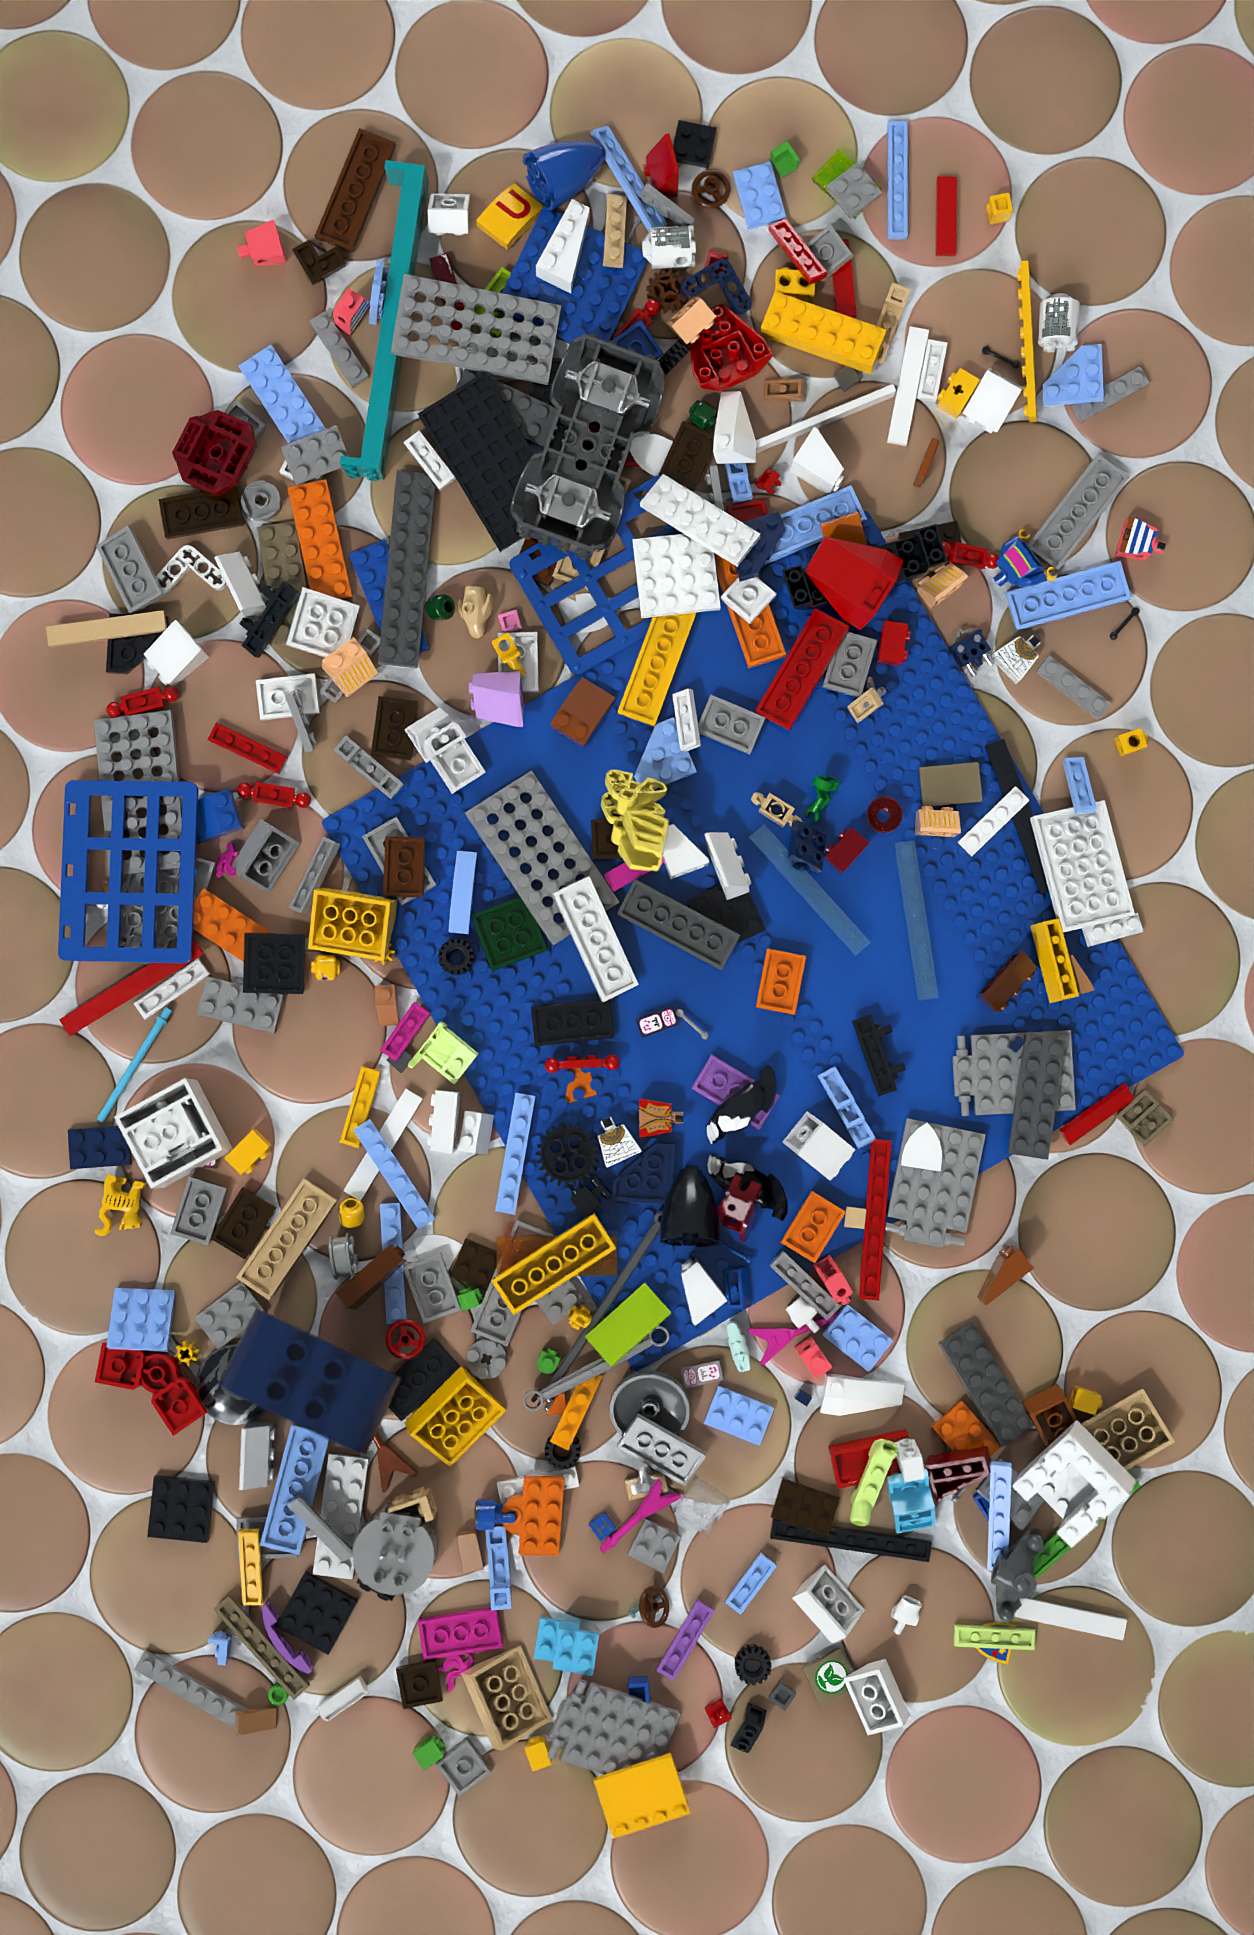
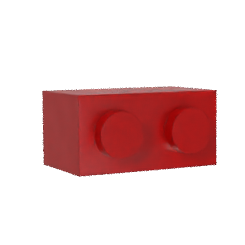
(892, 643)

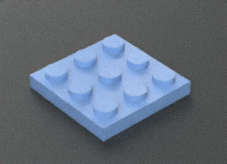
(141, 1319)

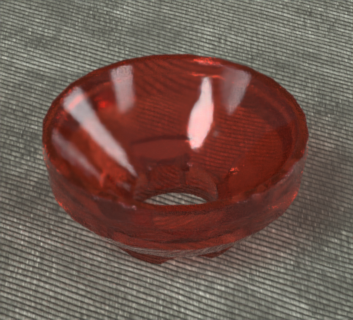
(891, 807)

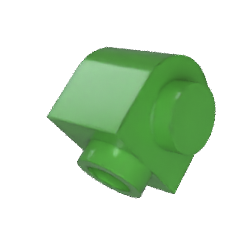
(469, 1298)
(548, 1360)

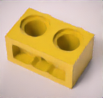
(794, 289)

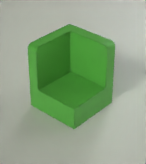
(784, 159)

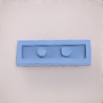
(1079, 785)
(750, 1583)

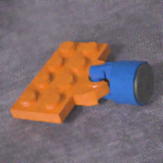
(531, 1515)

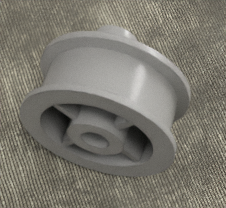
(342, 1255)

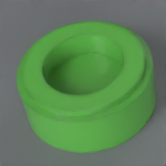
(277, 1694)

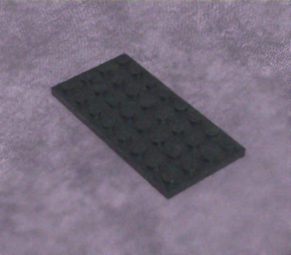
(481, 451)

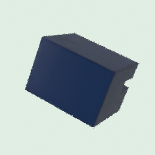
(1015, 1044)
(803, 1397)

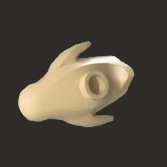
(475, 609)

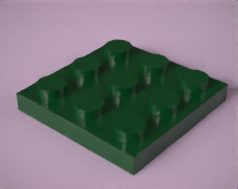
(508, 934)

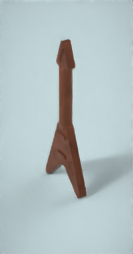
(389, 1462)

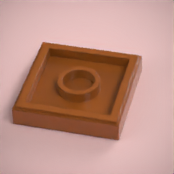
(926, 462)

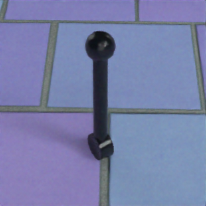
(986, 350)
(1134, 612)

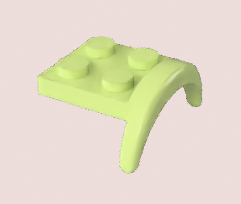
(445, 1053)

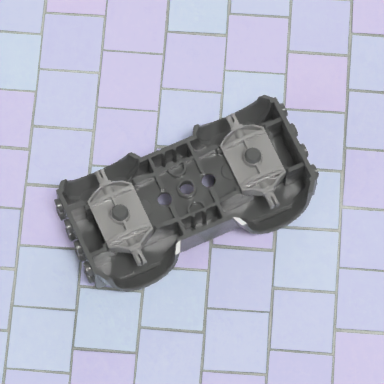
(585, 507)

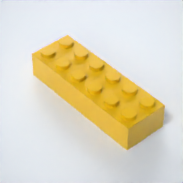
(823, 332)
(553, 1263)

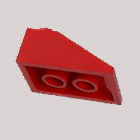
(663, 168)

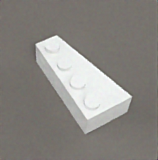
(563, 251)

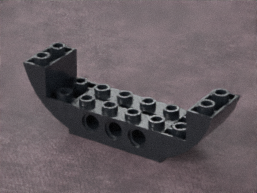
(919, 555)

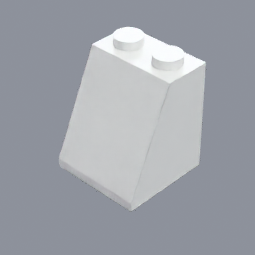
(992, 401)
(818, 464)
(175, 654)
(681, 854)
(819, 1145)
(701, 1290)

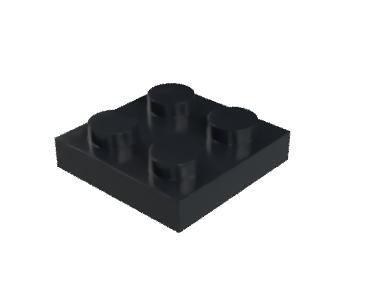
(694, 143)

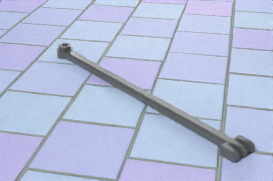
(604, 1306)

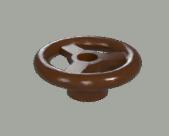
(712, 180)
(649, 1607)

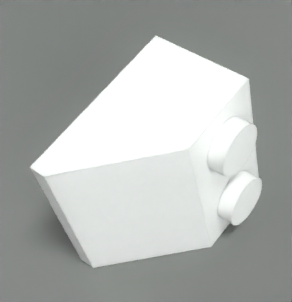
(449, 214)

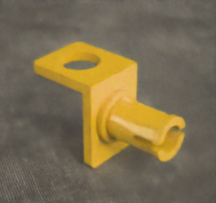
(509, 656)

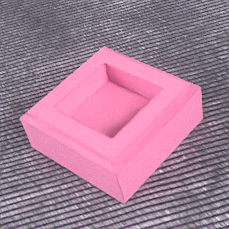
(510, 621)

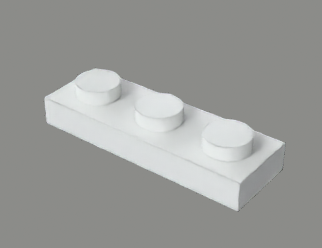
(931, 370)
(429, 460)
(686, 720)
(1112, 930)

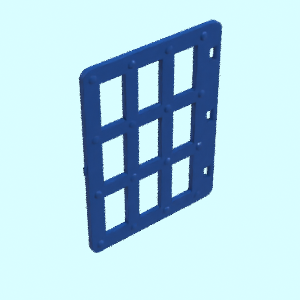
(524, 568)
(76, 853)

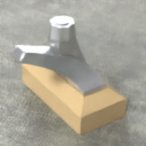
(867, 702)
(641, 1485)

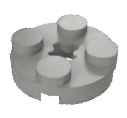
(250, 497)
(475, 1357)

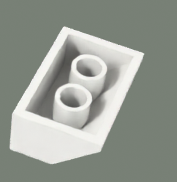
(242, 583)
(727, 864)
(444, 1121)
(256, 1455)
(828, 1604)
(877, 1697)

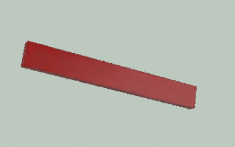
(122, 992)
(875, 1219)

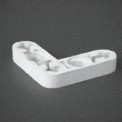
(186, 565)

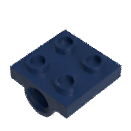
(806, 847)

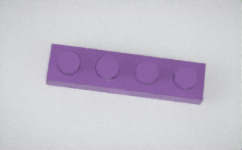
(685, 1639)

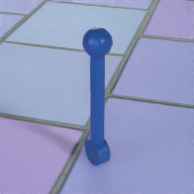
(748, 1259)

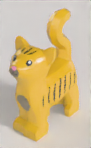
(116, 1199)

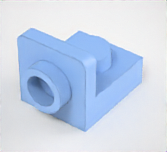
(224, 1648)

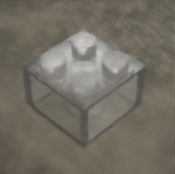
(701, 1505)

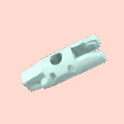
(738, 1346)

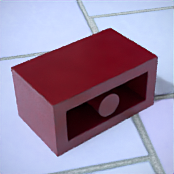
(846, 850)

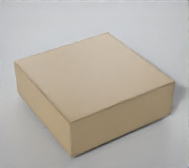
(855, 1217)

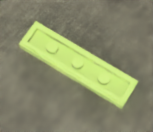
(994, 1637)

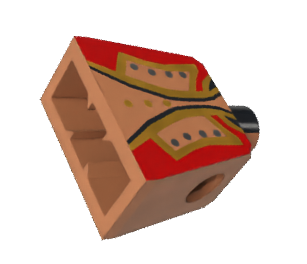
(656, 1117)

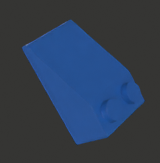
(217, 816)

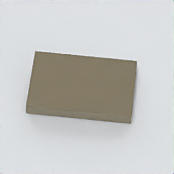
(950, 784)

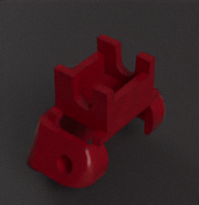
(745, 1207)

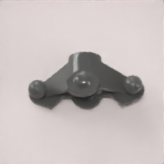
(1015, 1573)

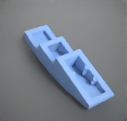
(738, 482)
(462, 892)
(846, 1107)

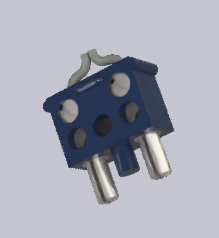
(971, 643)

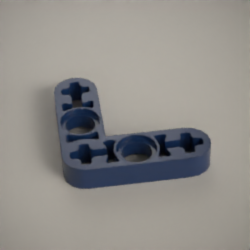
(722, 279)

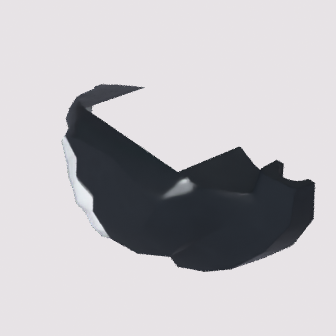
(743, 1106)
(772, 1191)

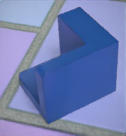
(639, 1687)

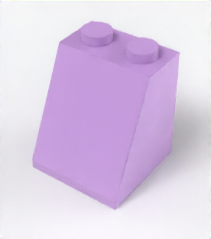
(498, 697)

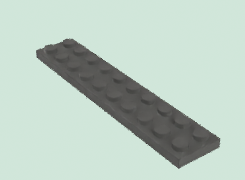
(406, 570)

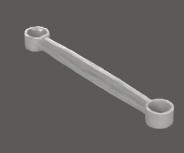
(588, 1372)

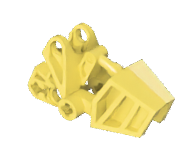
(641, 826)

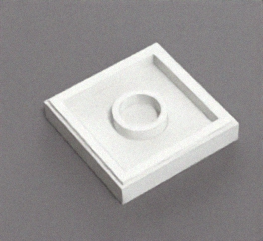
(748, 598)

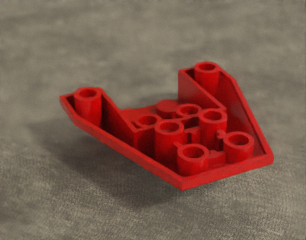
(727, 352)
(853, 577)

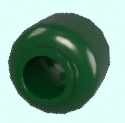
(703, 414)
(440, 607)

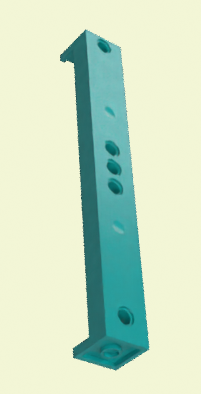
(387, 366)

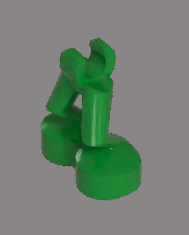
(823, 785)

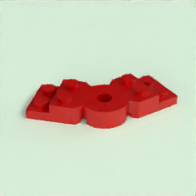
(173, 1394)

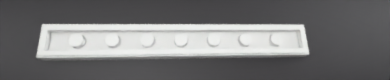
(825, 418)

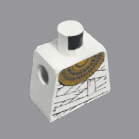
(1017, 657)
(616, 1143)

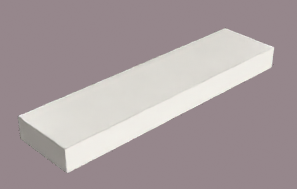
(172, 988)

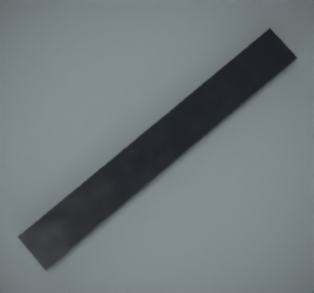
(1007, 780)
(855, 1541)

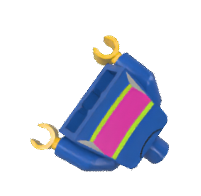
(1020, 564)

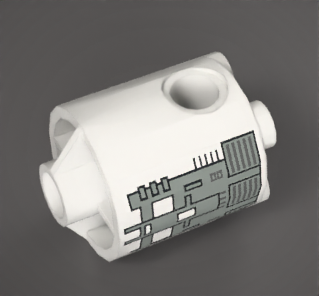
(670, 247)
(1058, 323)

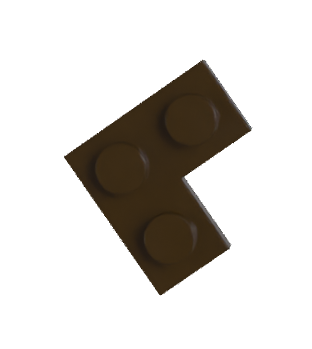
(317, 266)

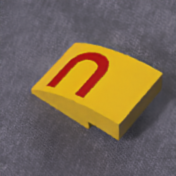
(509, 216)

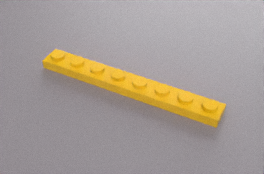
(1026, 333)

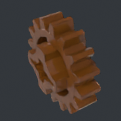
(663, 283)

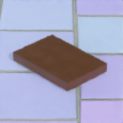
(404, 867)

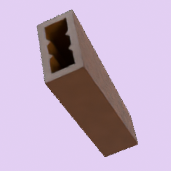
(371, 1277)

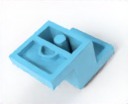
(911, 1503)
(566, 1645)

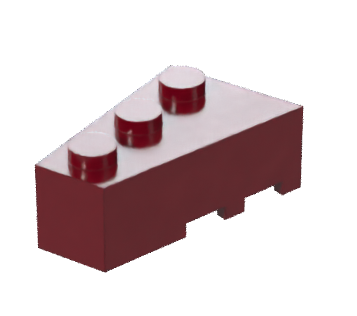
(957, 1469)

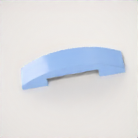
(499, 1568)

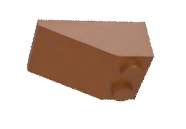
(582, 712)
(1005, 1272)
(1050, 1413)

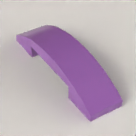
(299, 1660)

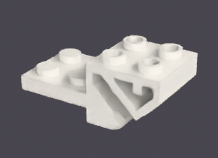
(446, 748)

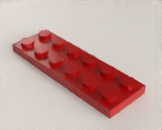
(802, 669)

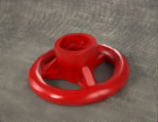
(404, 1332)

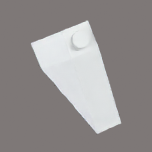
(733, 431)
(853, 1394)

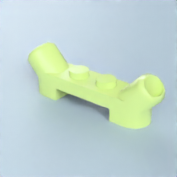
(864, 1498)

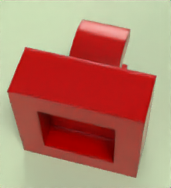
(767, 480)
(718, 1713)

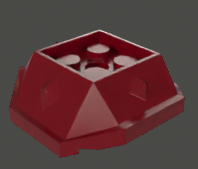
(203, 442)

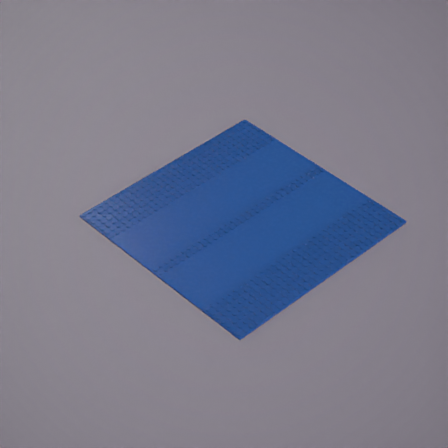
(973, 906)

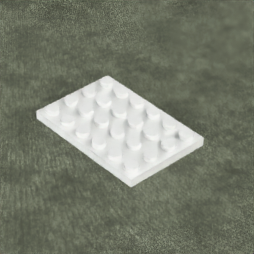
(1082, 867)

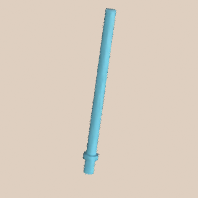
(161, 1020)

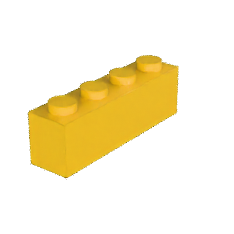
(1054, 960)

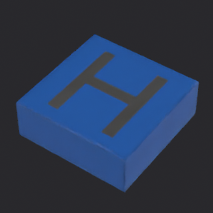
(602, 1526)

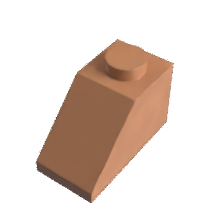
(387, 1004)

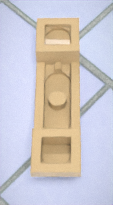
(891, 315)

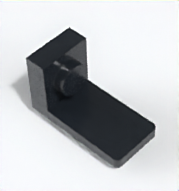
(750, 1728)

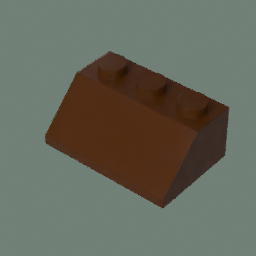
(1007, 982)

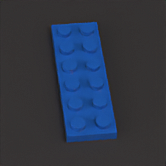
(371, 570)

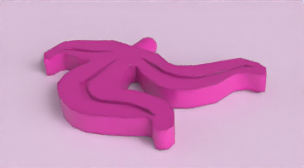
(226, 860)
(456, 1661)

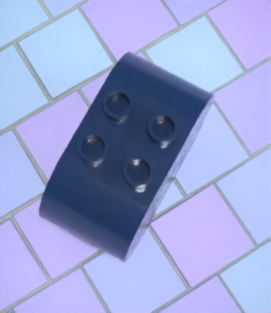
(310, 1381)

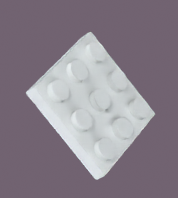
(321, 623)

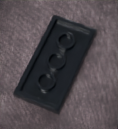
(572, 1022)
(422, 1378)

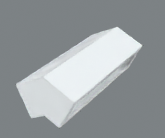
(342, 1698)

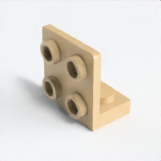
(420, 1495)

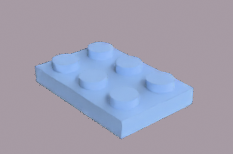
(759, 195)
(857, 1337)
(738, 1415)

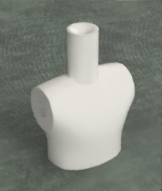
(802, 1313)
(906, 1613)

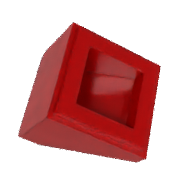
(714, 256)

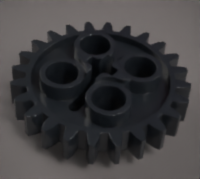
(549, 1158)

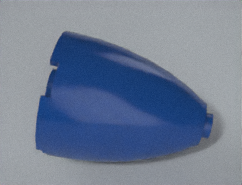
(562, 170)

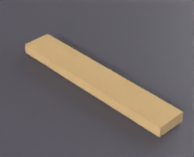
(106, 628)

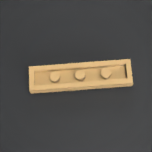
(614, 231)

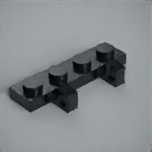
(262, 631)
(870, 1041)

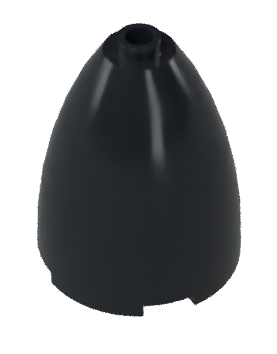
(690, 1212)

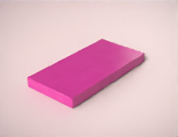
(460, 1633)

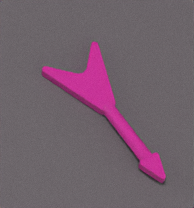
(780, 1337)
(652, 1503)

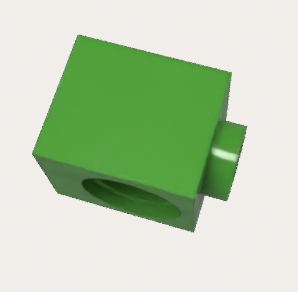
(429, 1751)

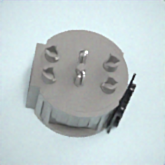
(394, 1552)

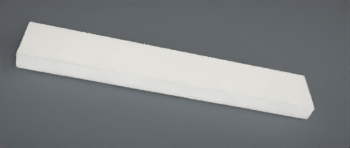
(907, 386)
(391, 1133)
(1072, 1618)

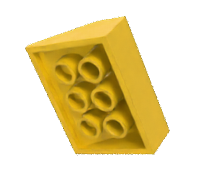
(351, 923)
(454, 1417)
(642, 1795)

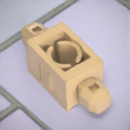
(758, 798)

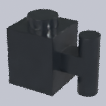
(586, 1199)

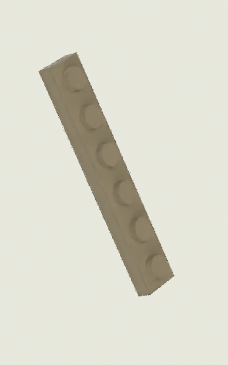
(261, 1646)

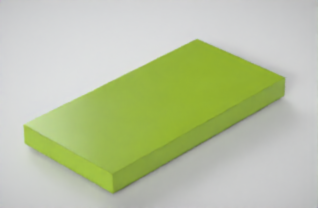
(628, 1325)

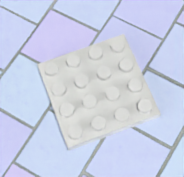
(675, 576)

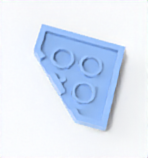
(378, 292)
(1077, 379)
(663, 757)

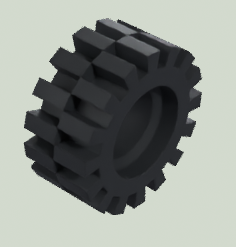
(673, 355)
(444, 953)
(562, 1462)
(759, 1675)

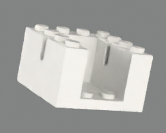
(158, 1127)
(1073, 1477)

